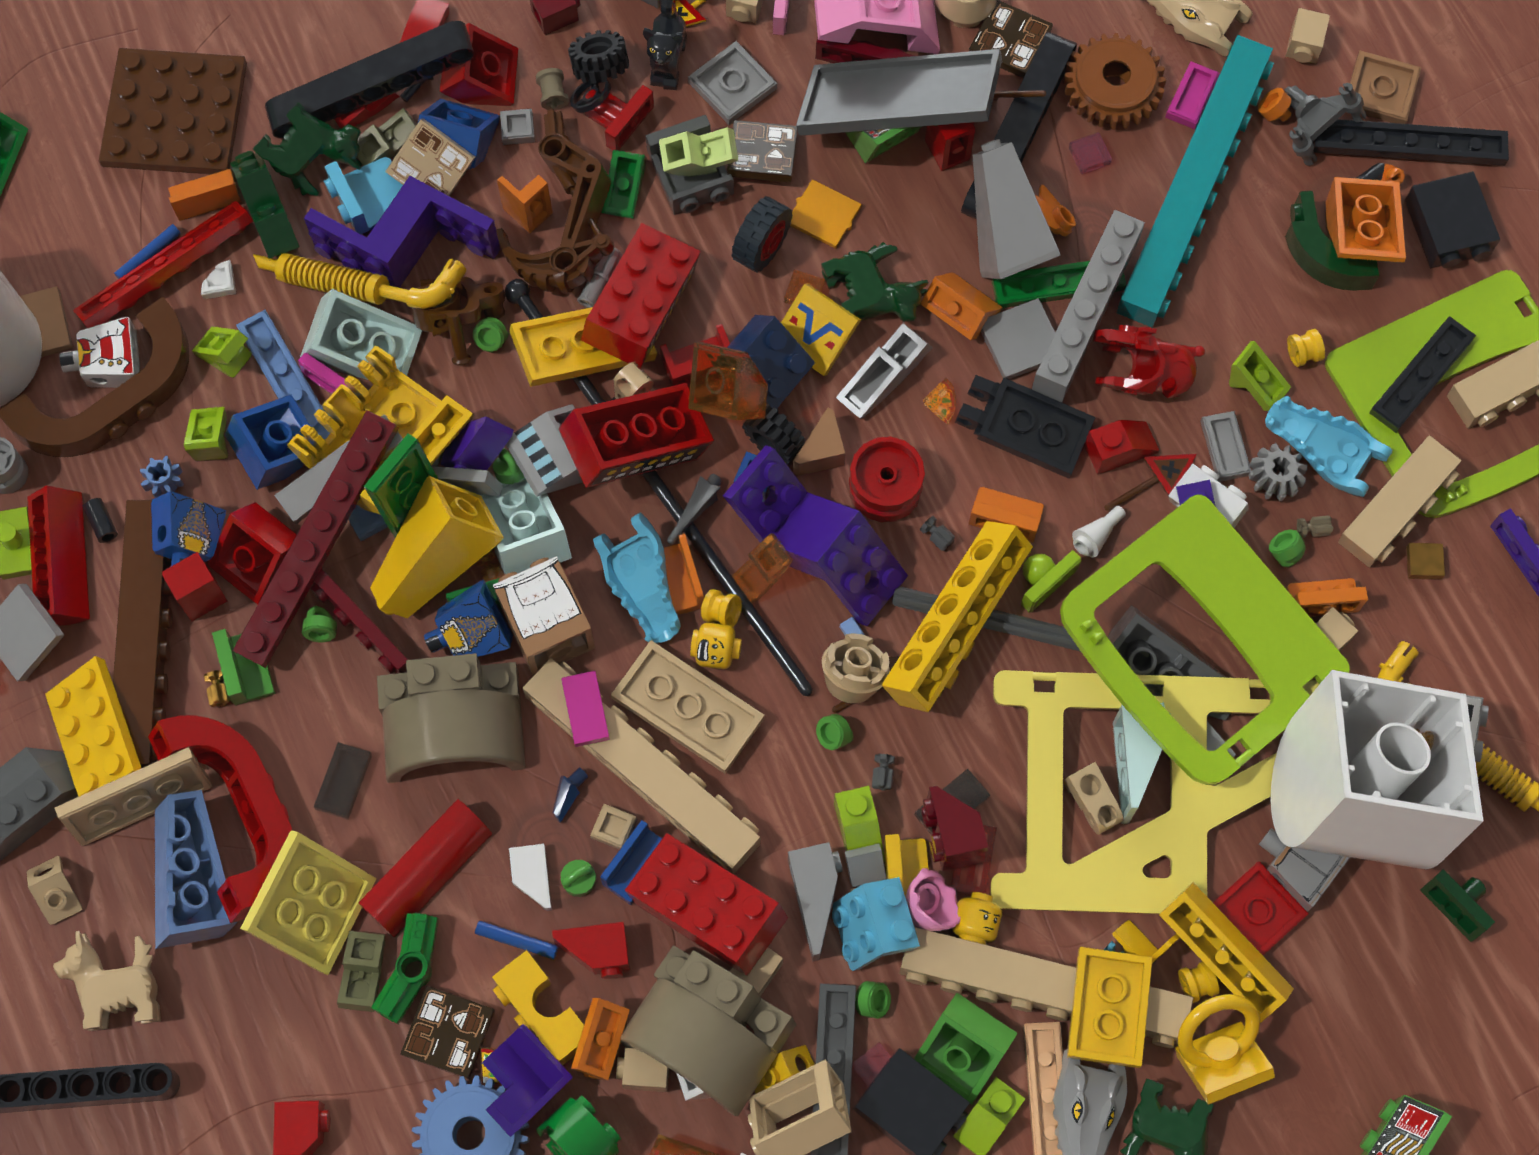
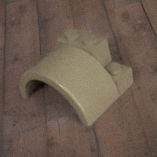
(450, 713)
(698, 1029)

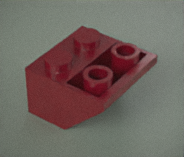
(956, 830)

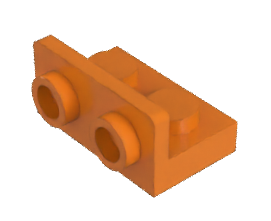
(1321, 596)

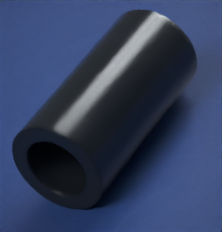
(100, 520)

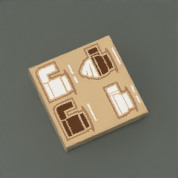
(431, 159)

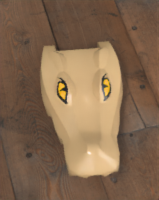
(1203, 19)

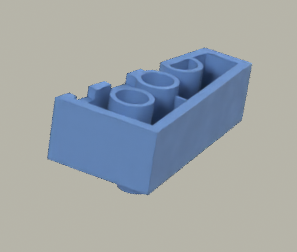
(187, 873)

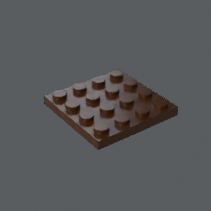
(173, 111)

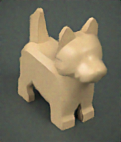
(110, 990)

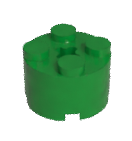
(577, 1132)

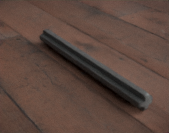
(997, 620)

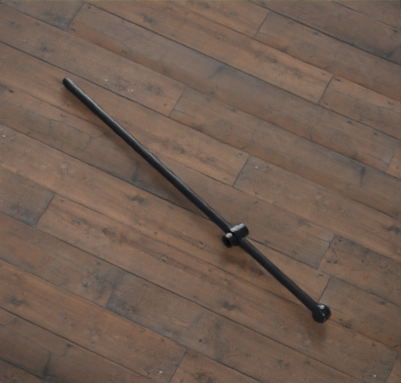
(518, 292)

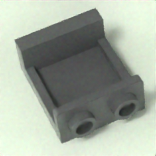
(689, 192)

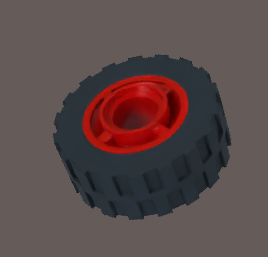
(761, 234)

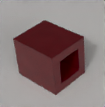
(554, 13)

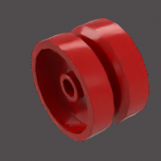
(886, 479)

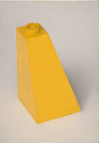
(435, 545)

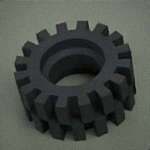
(598, 56)
(776, 433)

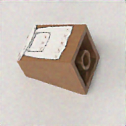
(544, 614)

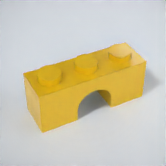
(520, 985)

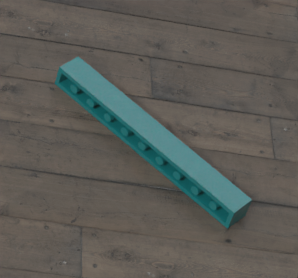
(1194, 181)

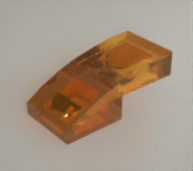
(763, 569)

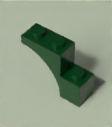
(264, 204)

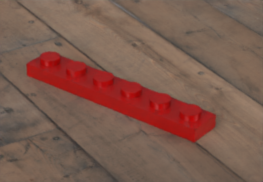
(163, 265)

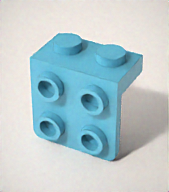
(362, 192)
(874, 922)

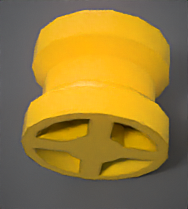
(1306, 347)
(721, 608)
(1198, 982)

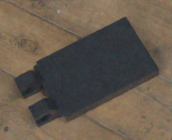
(1027, 424)

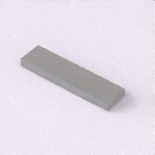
(303, 492)

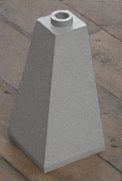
(1008, 216)

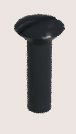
(411, 90)

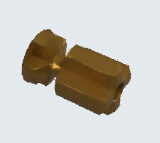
(217, 691)

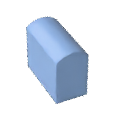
(851, 626)

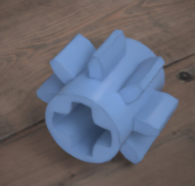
(156, 470)

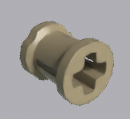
(552, 88)

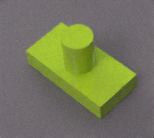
(14, 543)

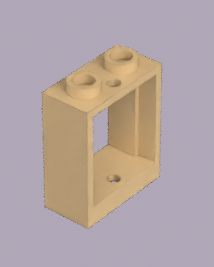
(791, 1096)

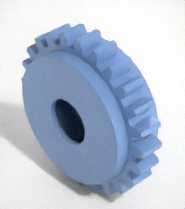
(457, 1107)

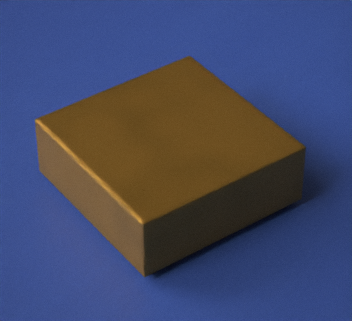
(1425, 561)

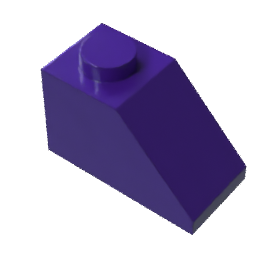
(477, 445)

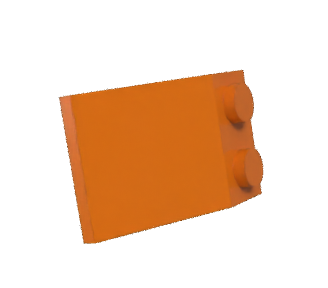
(1366, 219)

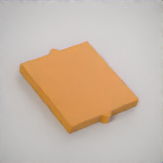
(824, 213)

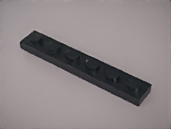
(1414, 142)

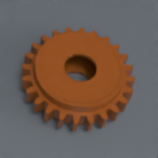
(1108, 102)

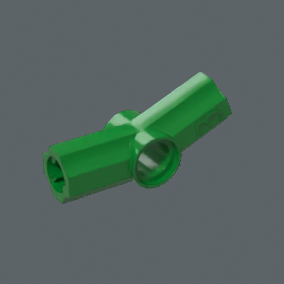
(416, 946)

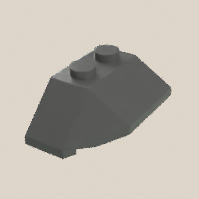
(29, 792)

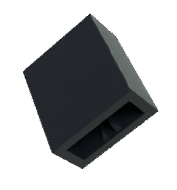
(1452, 220)
(912, 1106)

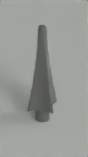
(701, 499)

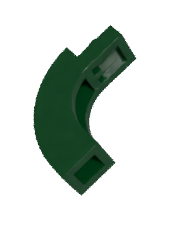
(1317, 254)

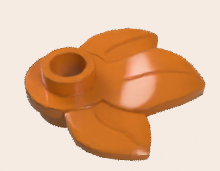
(1057, 216)

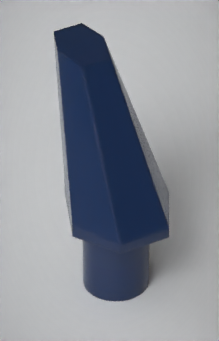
(567, 793)

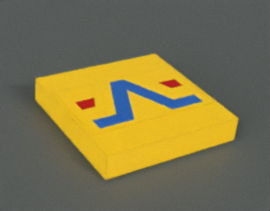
(819, 326)

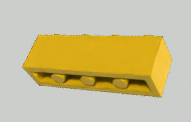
(1226, 950)

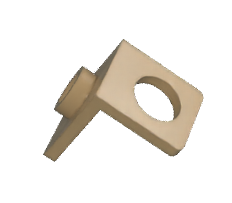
(53, 891)

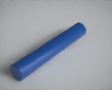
(150, 250)
(516, 939)

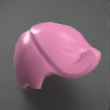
(932, 902)

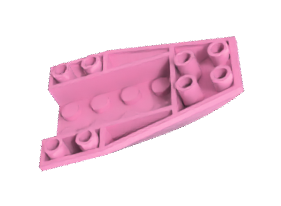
(915, 18)

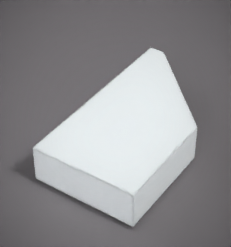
(531, 873)

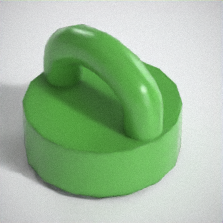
(490, 334)
(506, 468)
(1287, 547)
(319, 625)
(834, 732)
(578, 878)
(872, 999)

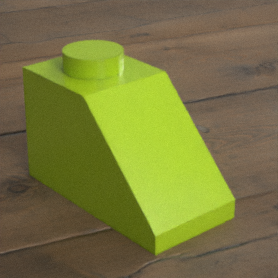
(857, 818)

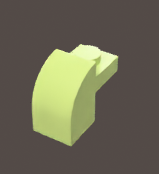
(698, 155)

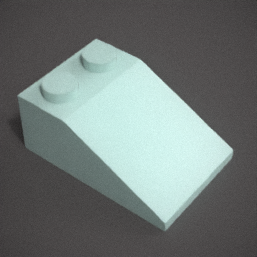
(349, 329)
(528, 527)
(1135, 761)

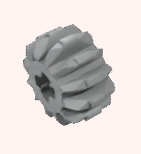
(1282, 461)

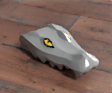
(1088, 1106)

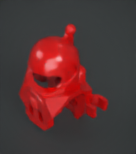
(1153, 362)

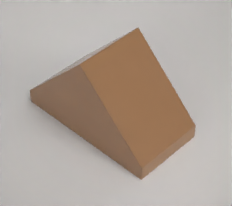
(822, 448)

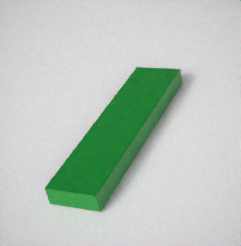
(1043, 283)

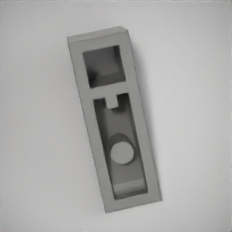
(815, 881)

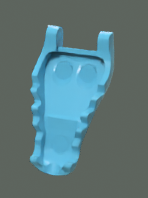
(1330, 444)
(639, 578)

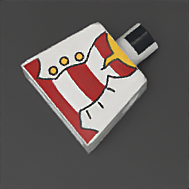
(105, 354)

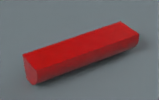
(59, 554)
(425, 867)

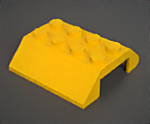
(393, 394)

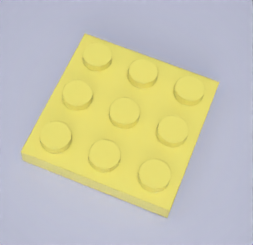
(308, 903)

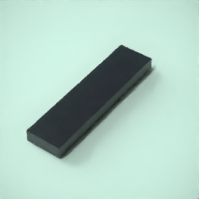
(1422, 374)

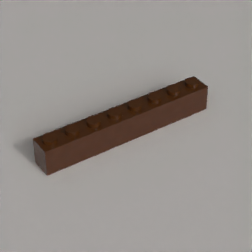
(142, 630)

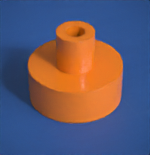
(1275, 105)

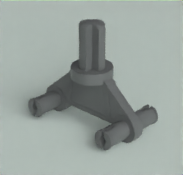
(1318, 114)

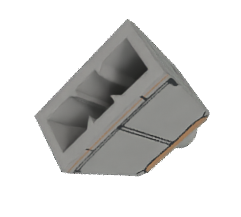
(1301, 871)

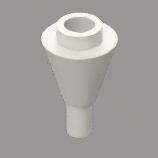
(1091, 537)

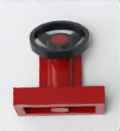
(612, 113)

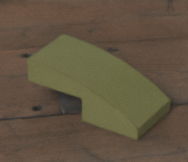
(386, 139)
(361, 971)

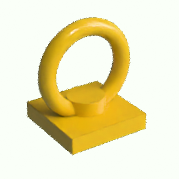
(1226, 1058)

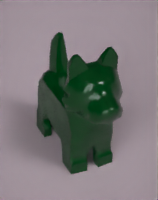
(304, 143)
(867, 289)
(1166, 1127)

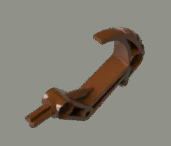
(589, 186)

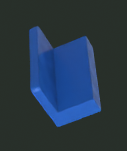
(629, 860)

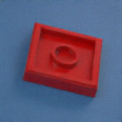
(1260, 908)

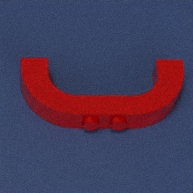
(249, 787)

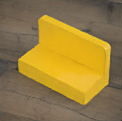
(904, 858)

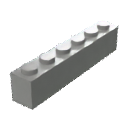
(1088, 306)

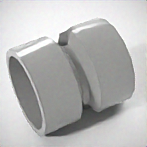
(12, 468)

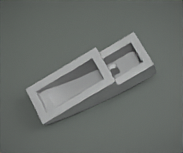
(884, 371)

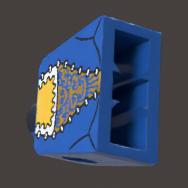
(184, 527)
(470, 624)

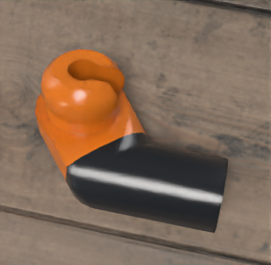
(1383, 172)

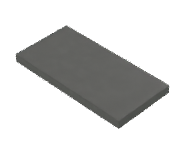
(900, 92)

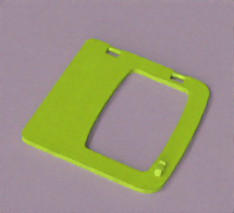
(1374, 361)
(1241, 598)

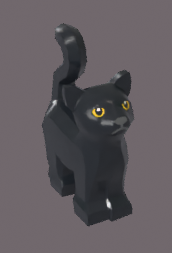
(665, 46)

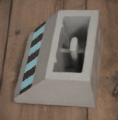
(543, 453)

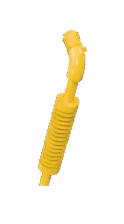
(358, 283)
(1490, 766)

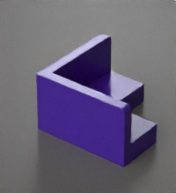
(527, 1074)

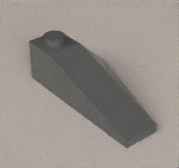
(1155, 651)

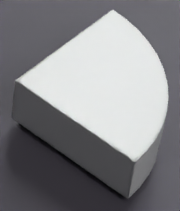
(219, 282)

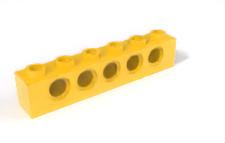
(957, 616)

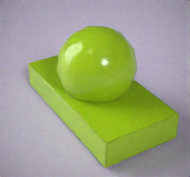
(1046, 577)

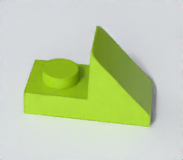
(223, 350)
(1259, 376)
(206, 434)
(989, 1117)

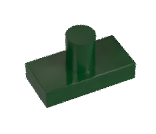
(1459, 903)

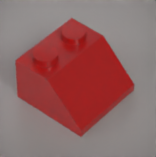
(486, 77)
(251, 550)

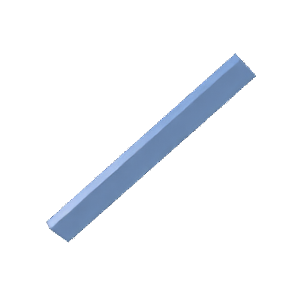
(288, 379)

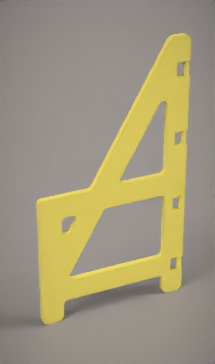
(1113, 875)

